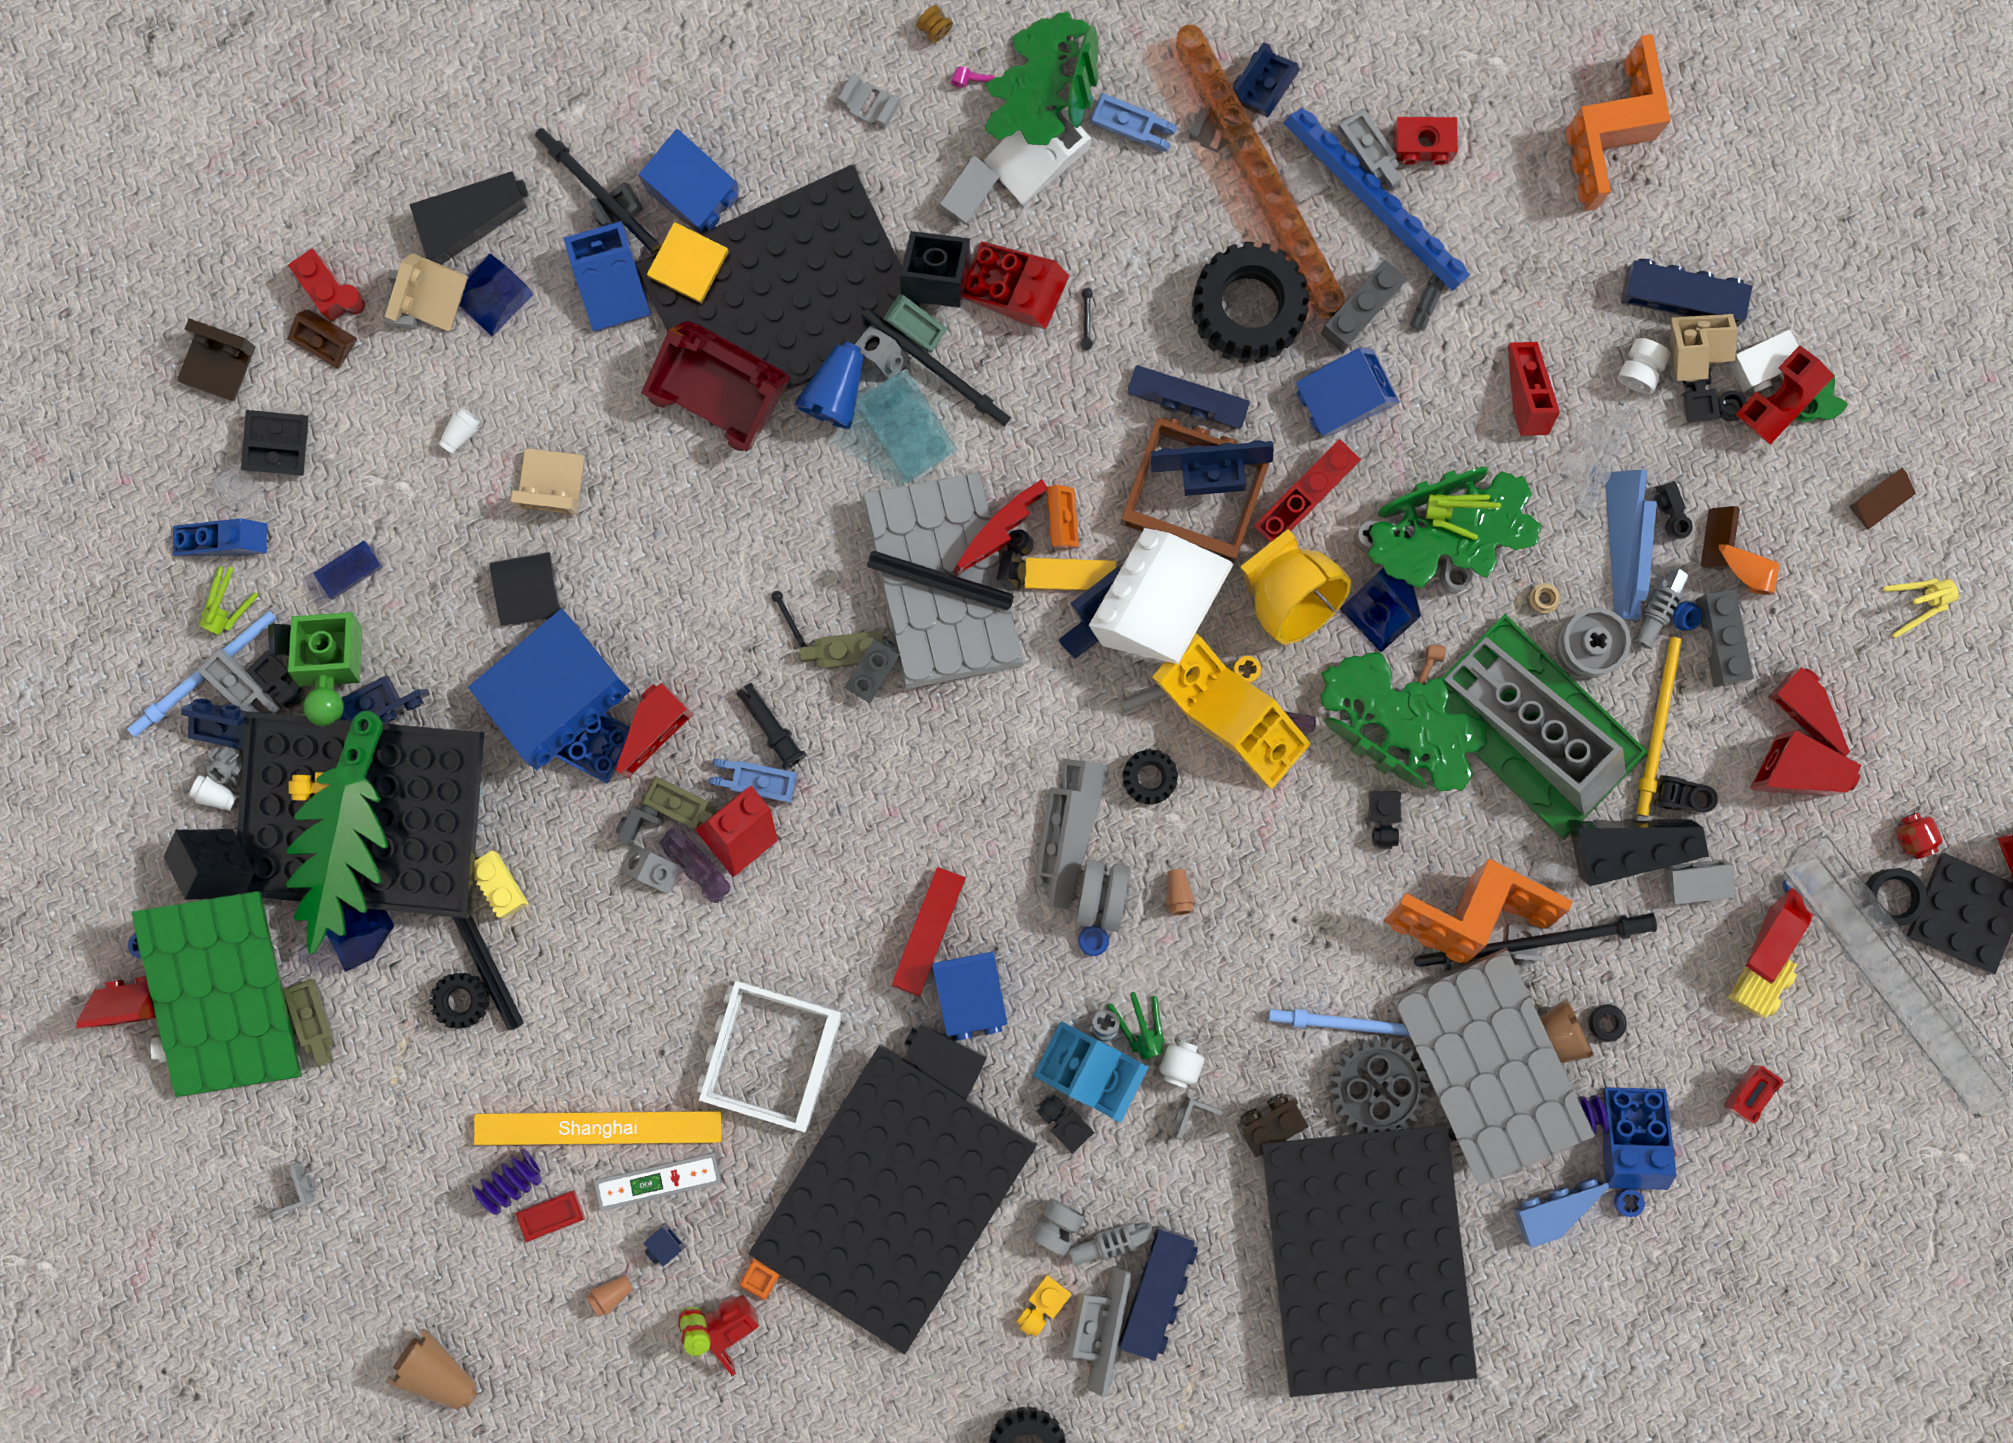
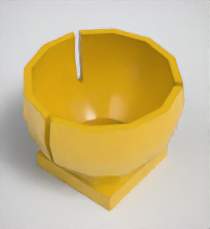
(1284, 585)

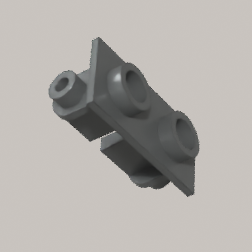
(872, 669)

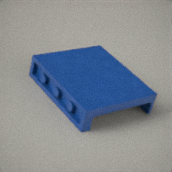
(548, 690)

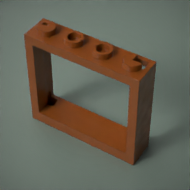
(1201, 437)

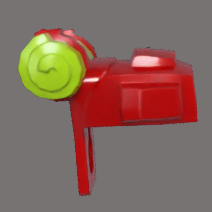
(718, 1328)

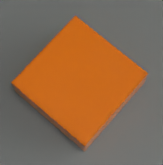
(759, 1279)

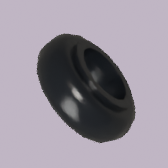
(1620, 1020)

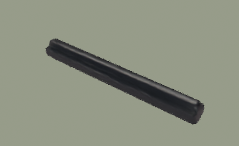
(940, 580)
(489, 972)

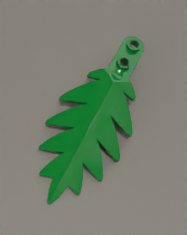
(336, 838)

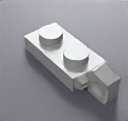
(1371, 147)

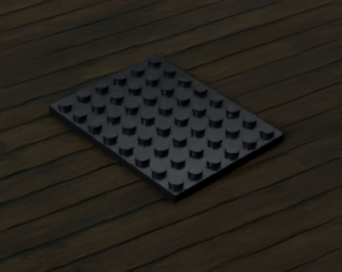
(794, 277)
(425, 808)
(892, 1199)
(1368, 1261)

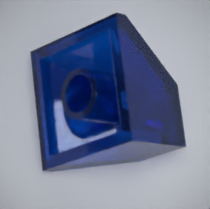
(493, 294)
(1383, 609)
(362, 936)

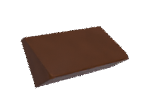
(321, 338)
(1883, 498)
(1720, 530)

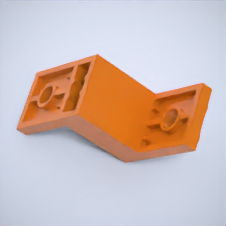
(1618, 123)
(1469, 929)

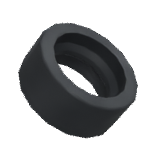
(1915, 885)

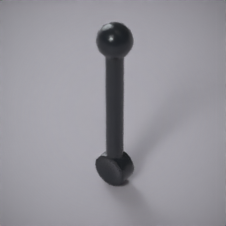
(1087, 343)
(777, 596)

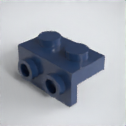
(1265, 80)
(215, 723)

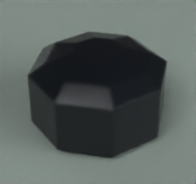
(1729, 404)

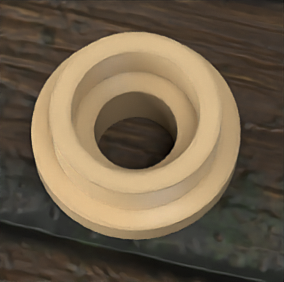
(1551, 592)

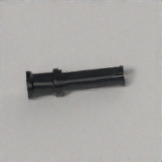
(778, 738)

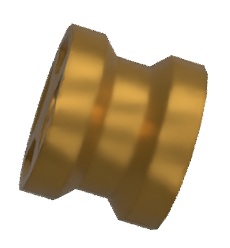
(934, 24)

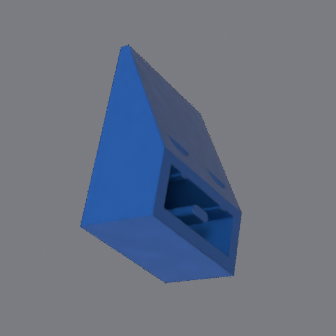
(607, 276)
(597, 748)
(1638, 1140)

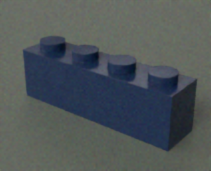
(1684, 292)
(1157, 1293)

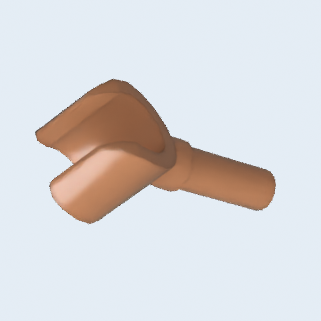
(1433, 653)

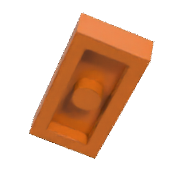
(1062, 517)

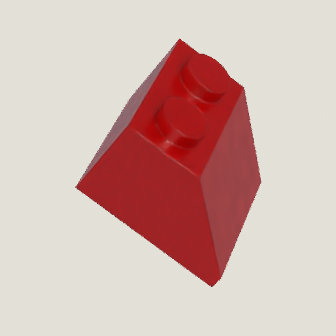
(739, 831)

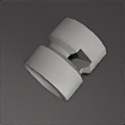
(1057, 1227)

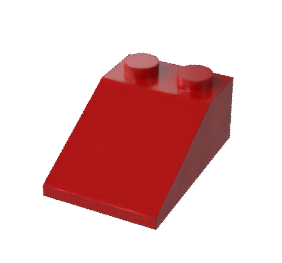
(653, 725)
(118, 1005)

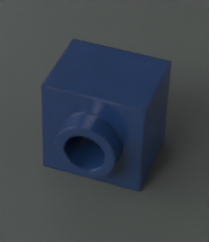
(663, 1246)

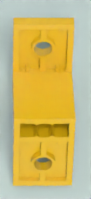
(1233, 712)

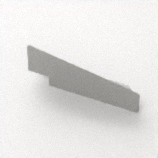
(1068, 829)

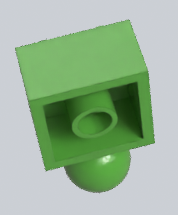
(322, 654)

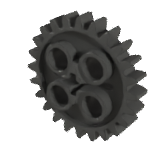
(1396, 1066)

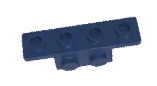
(1181, 395)
(1212, 467)
(1086, 605)
(382, 700)

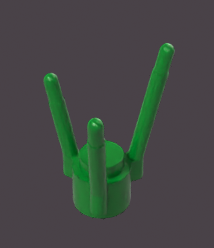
(1147, 1042)

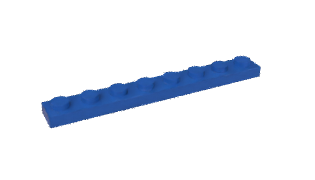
(1377, 199)

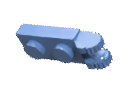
(1131, 122)
(767, 781)

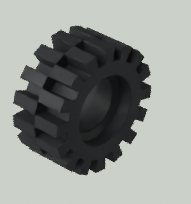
(1159, 760)
(441, 1000)

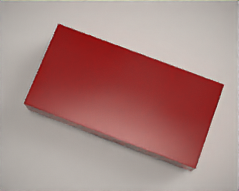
(550, 1216)

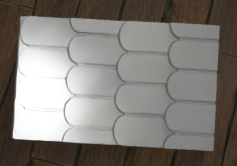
(934, 630)
(1493, 1067)

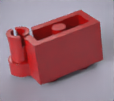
(324, 287)

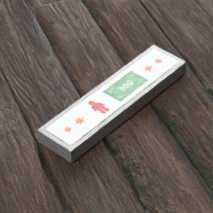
(658, 1181)

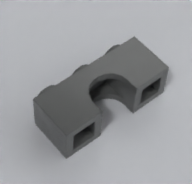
(1363, 306)
(1730, 653)

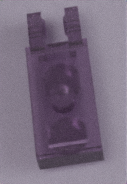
(695, 864)

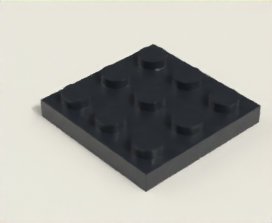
(1966, 914)

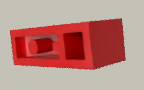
(1531, 390)
(1810, 707)
(1779, 935)

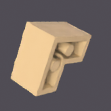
(1699, 341)

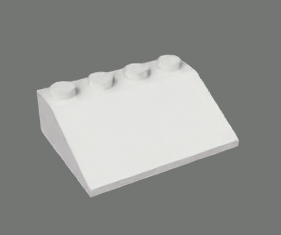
(1159, 597)

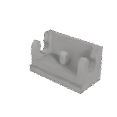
(968, 191)
(1700, 881)

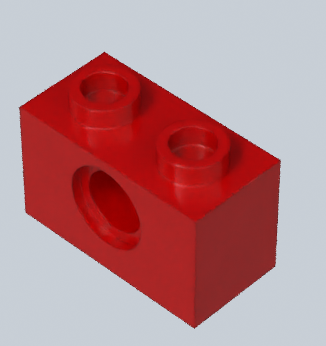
(1439, 130)

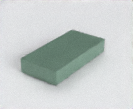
(915, 323)

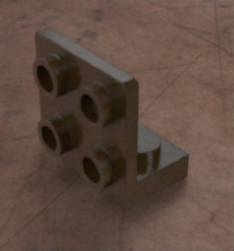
(215, 360)
(1273, 1123)

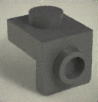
(624, 196)
(629, 826)

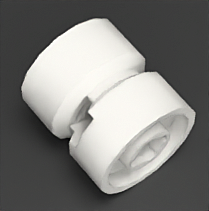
(1645, 362)

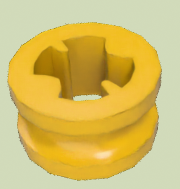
(1255, 663)

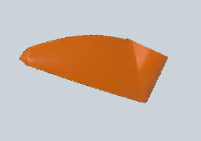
(1752, 569)

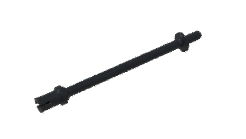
(1622, 927)

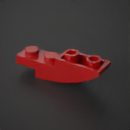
(1308, 491)

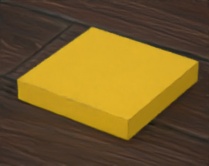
(687, 262)

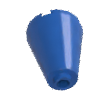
(834, 387)

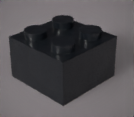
(935, 269)
(208, 863)

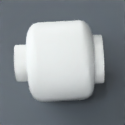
(1181, 1064)

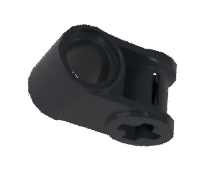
(1679, 795)

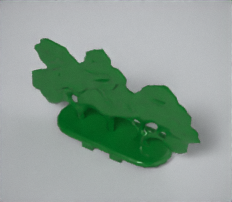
(1037, 83)
(1417, 557)
(1411, 719)

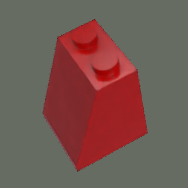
(1805, 767)

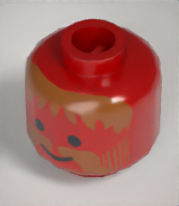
(1918, 836)

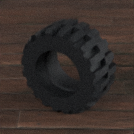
(1256, 264)

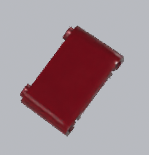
(715, 382)

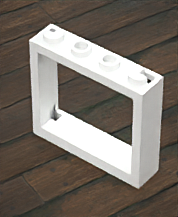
(717, 1053)

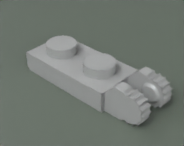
(235, 682)

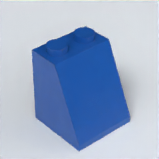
(689, 183)
(1346, 392)
(970, 995)

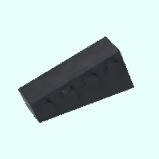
(1633, 847)

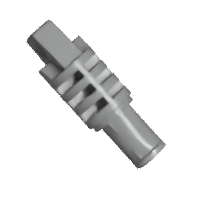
(1661, 607)
(1113, 1243)

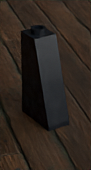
(467, 214)

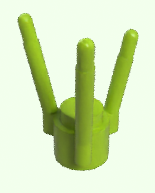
(1442, 506)
(214, 617)

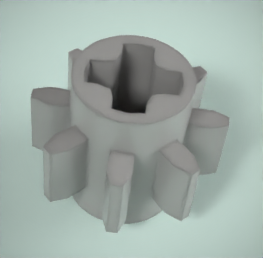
(225, 765)

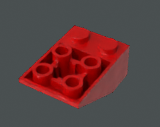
(1015, 284)

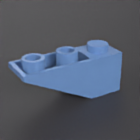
(1553, 1216)

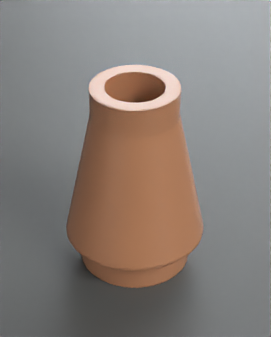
(1179, 894)
(609, 1295)

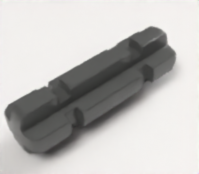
(1427, 303)

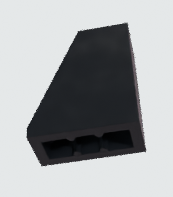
(945, 1059)

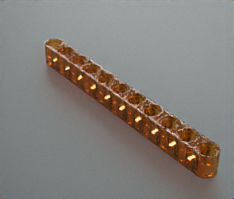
(1257, 157)

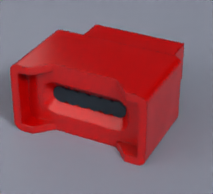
(1753, 1093)

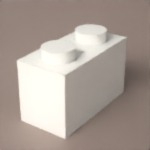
(1760, 363)

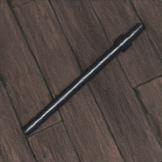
(560, 153)
(983, 403)

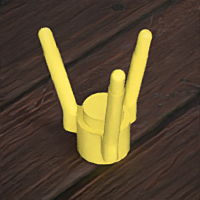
(1938, 595)

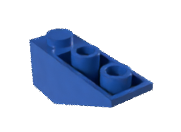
(220, 538)

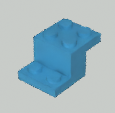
(1090, 1071)

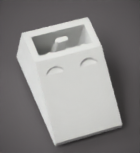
(1030, 168)

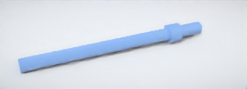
(156, 712)
(1300, 1018)

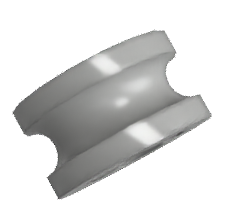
(1099, 1019)

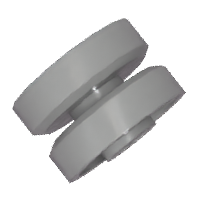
(1610, 638)
(1102, 895)

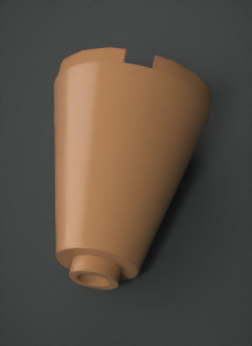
(1566, 1033)
(432, 1374)

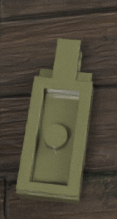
(840, 649)
(677, 803)
(310, 1020)

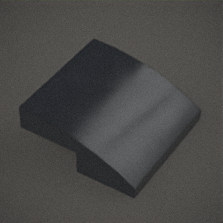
(274, 442)
(524, 588)

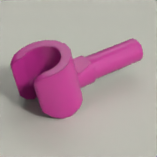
(963, 74)

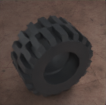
(1025, 1422)

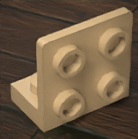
(426, 292)
(550, 482)

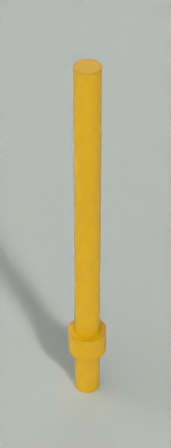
(1648, 784)

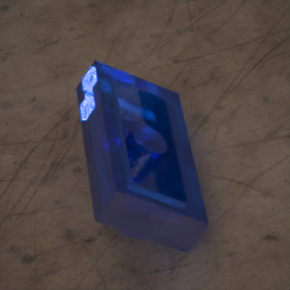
(348, 570)

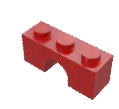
(1802, 382)

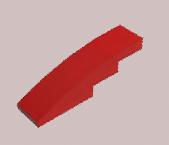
(994, 534)
(928, 931)

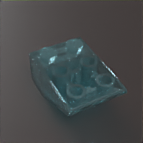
(905, 426)

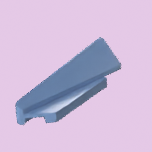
(1631, 540)

